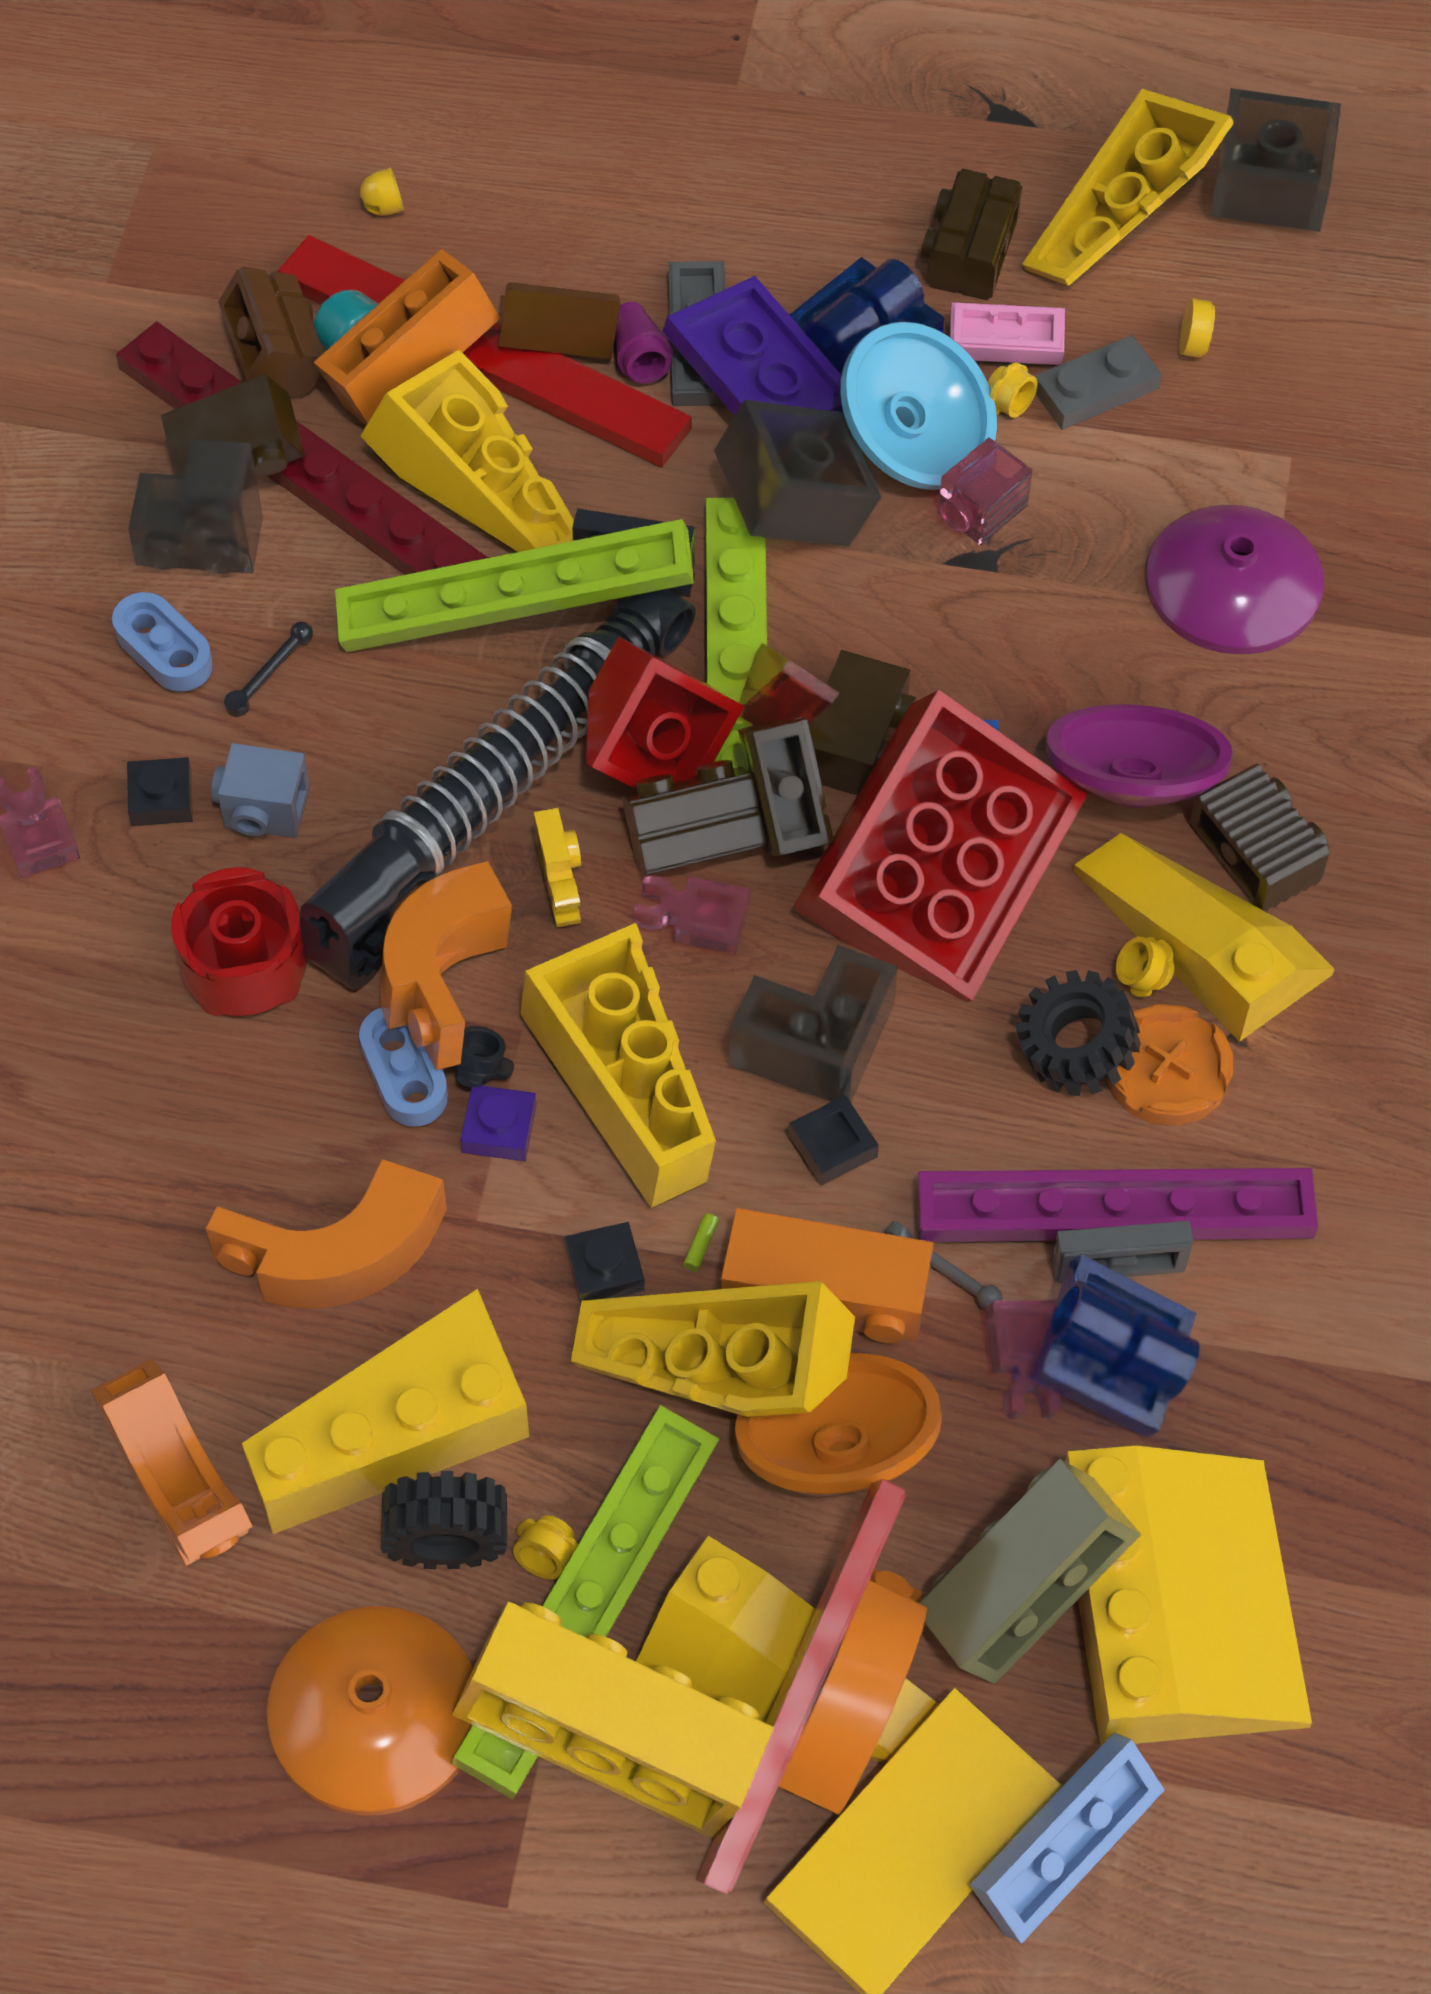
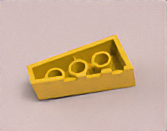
(621, 1058)
(402, 1413)

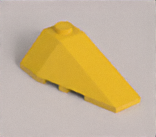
(1136, 170)
(457, 447)
(1223, 948)
(723, 1347)
(739, 1634)

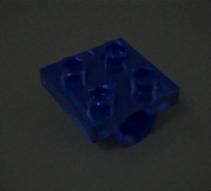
(861, 302)
(1117, 1347)

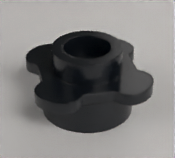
(482, 1057)

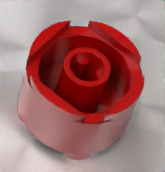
(239, 943)

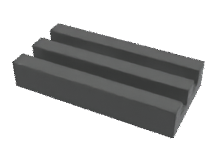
(1127, 1249)

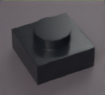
(159, 791)
(833, 1139)
(605, 1262)

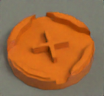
(1179, 1067)

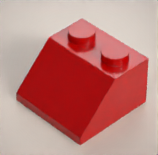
(653, 718)

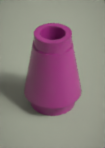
(640, 345)

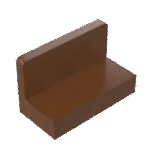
(558, 320)

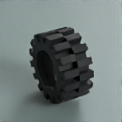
(1069, 1003)
(444, 1520)

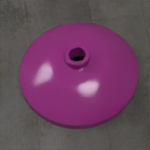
(1228, 598)
(1138, 753)

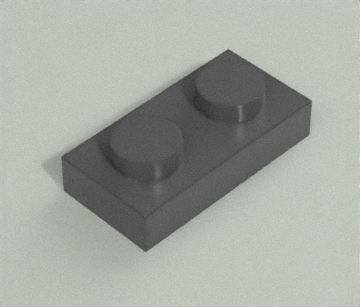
(1097, 382)

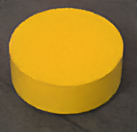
(1196, 328)

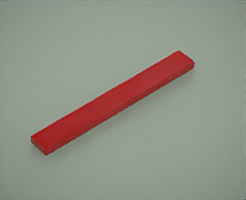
(536, 377)

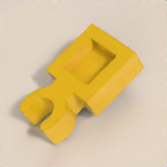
(557, 854)

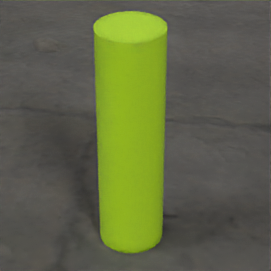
(701, 1242)

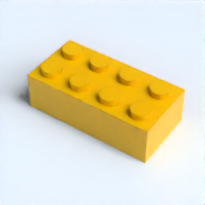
(614, 1719)

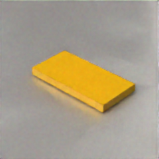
(912, 1845)

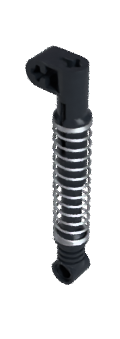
(351, 912)

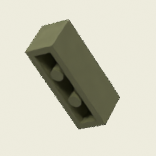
(1027, 1571)

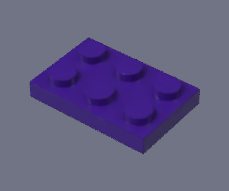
(753, 350)

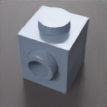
(262, 790)

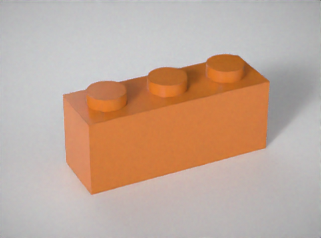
(409, 331)
(870, 1272)

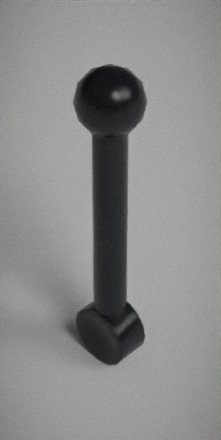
(238, 701)

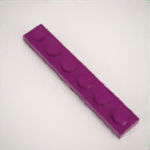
(1041, 1202)

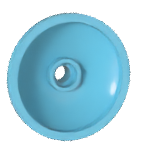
(930, 387)

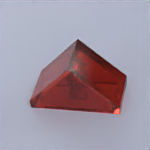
(782, 690)

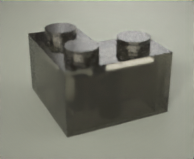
(200, 518)
(818, 1040)

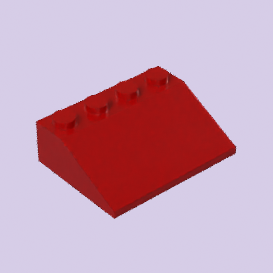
(941, 847)

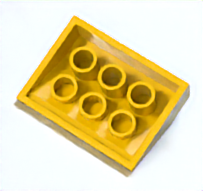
(1197, 1613)

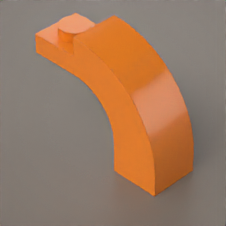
(429, 932)
(341, 1260)
(170, 1464)
(857, 1693)

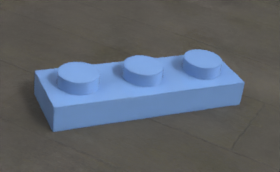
(1067, 1837)

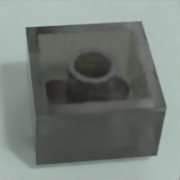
(1276, 160)
(796, 473)

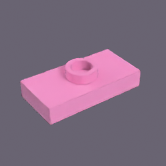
(1009, 332)

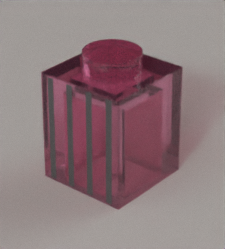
(984, 491)

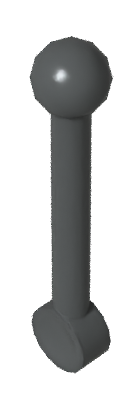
(984, 1294)

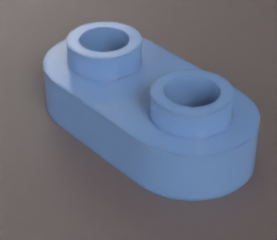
(168, 643)
(402, 1072)

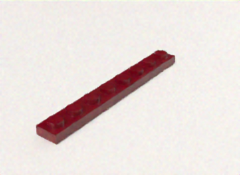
(321, 478)

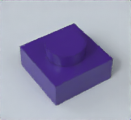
(498, 1123)

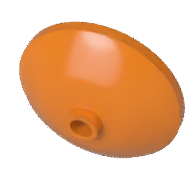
(859, 1434)
(376, 1752)

